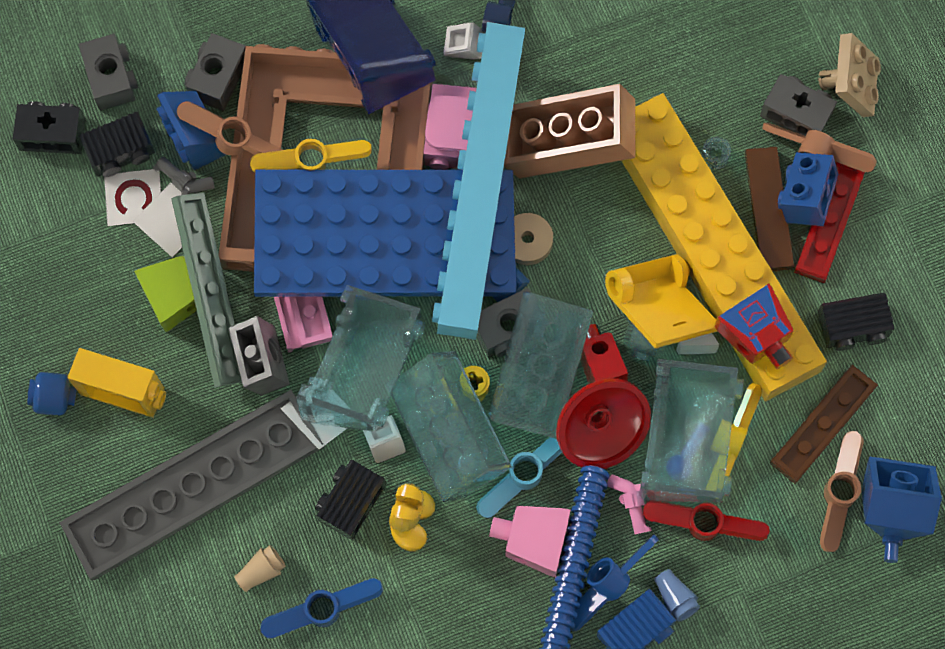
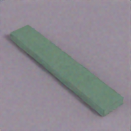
(207, 286)

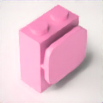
(446, 125)

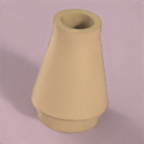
(261, 568)

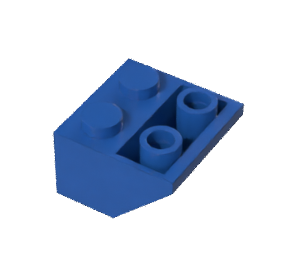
(190, 142)

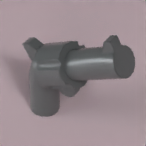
(183, 180)

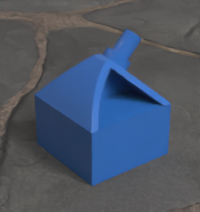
(900, 501)

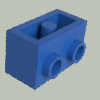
(808, 189)

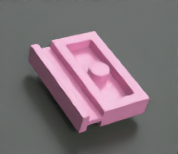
(303, 321)

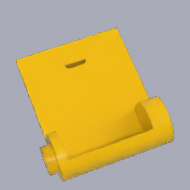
(658, 302)

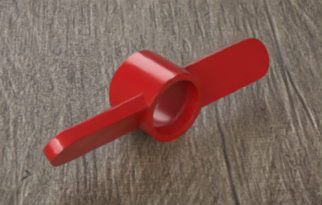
(684, 517)

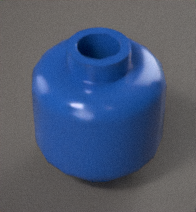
(50, 393)

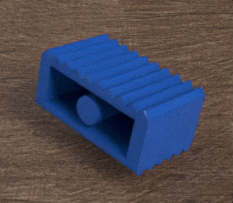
(638, 624)

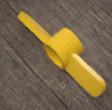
(290, 160)
(742, 422)

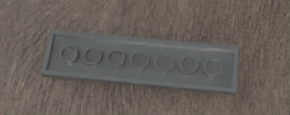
(188, 487)

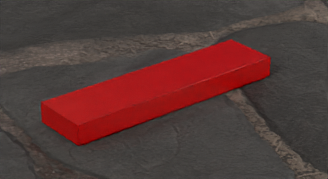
(824, 240)

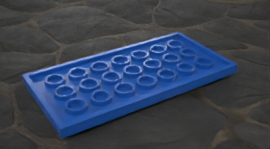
(366, 232)

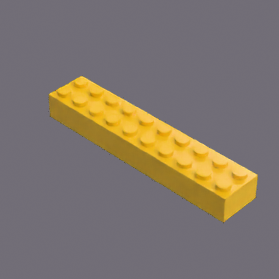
(711, 237)

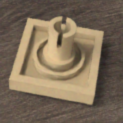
(855, 75)

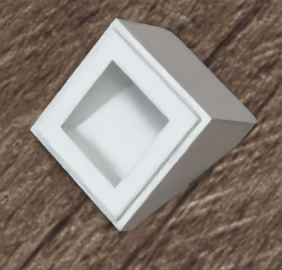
(462, 41)
(699, 345)
(385, 441)

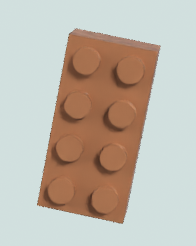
(571, 131)

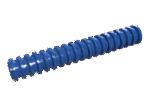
(575, 558)

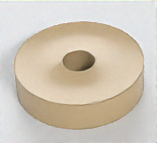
(542, 233)

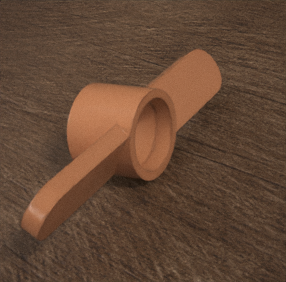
(215, 125)
(821, 143)
(837, 509)

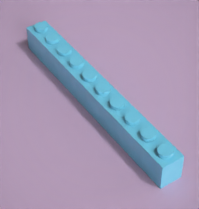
(480, 183)

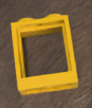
(117, 383)

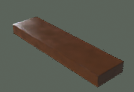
(769, 222)
(823, 424)

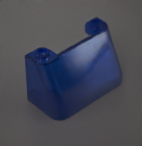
(374, 48)

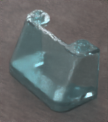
(361, 362)
(690, 432)

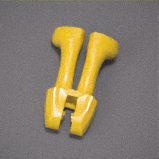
(409, 508)

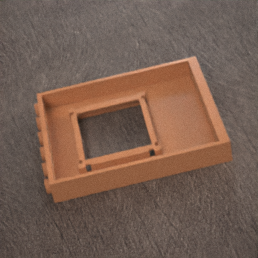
(310, 77)

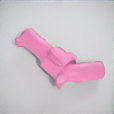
(632, 500)

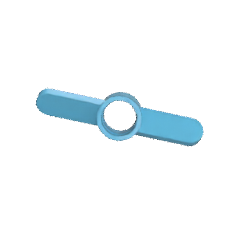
(511, 485)

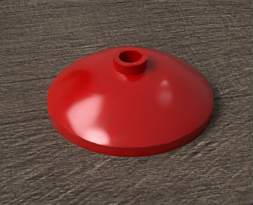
(609, 435)

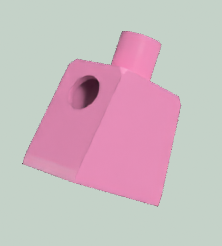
(534, 536)

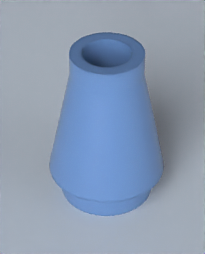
(677, 596)

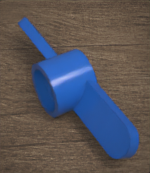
(607, 583)
(300, 615)

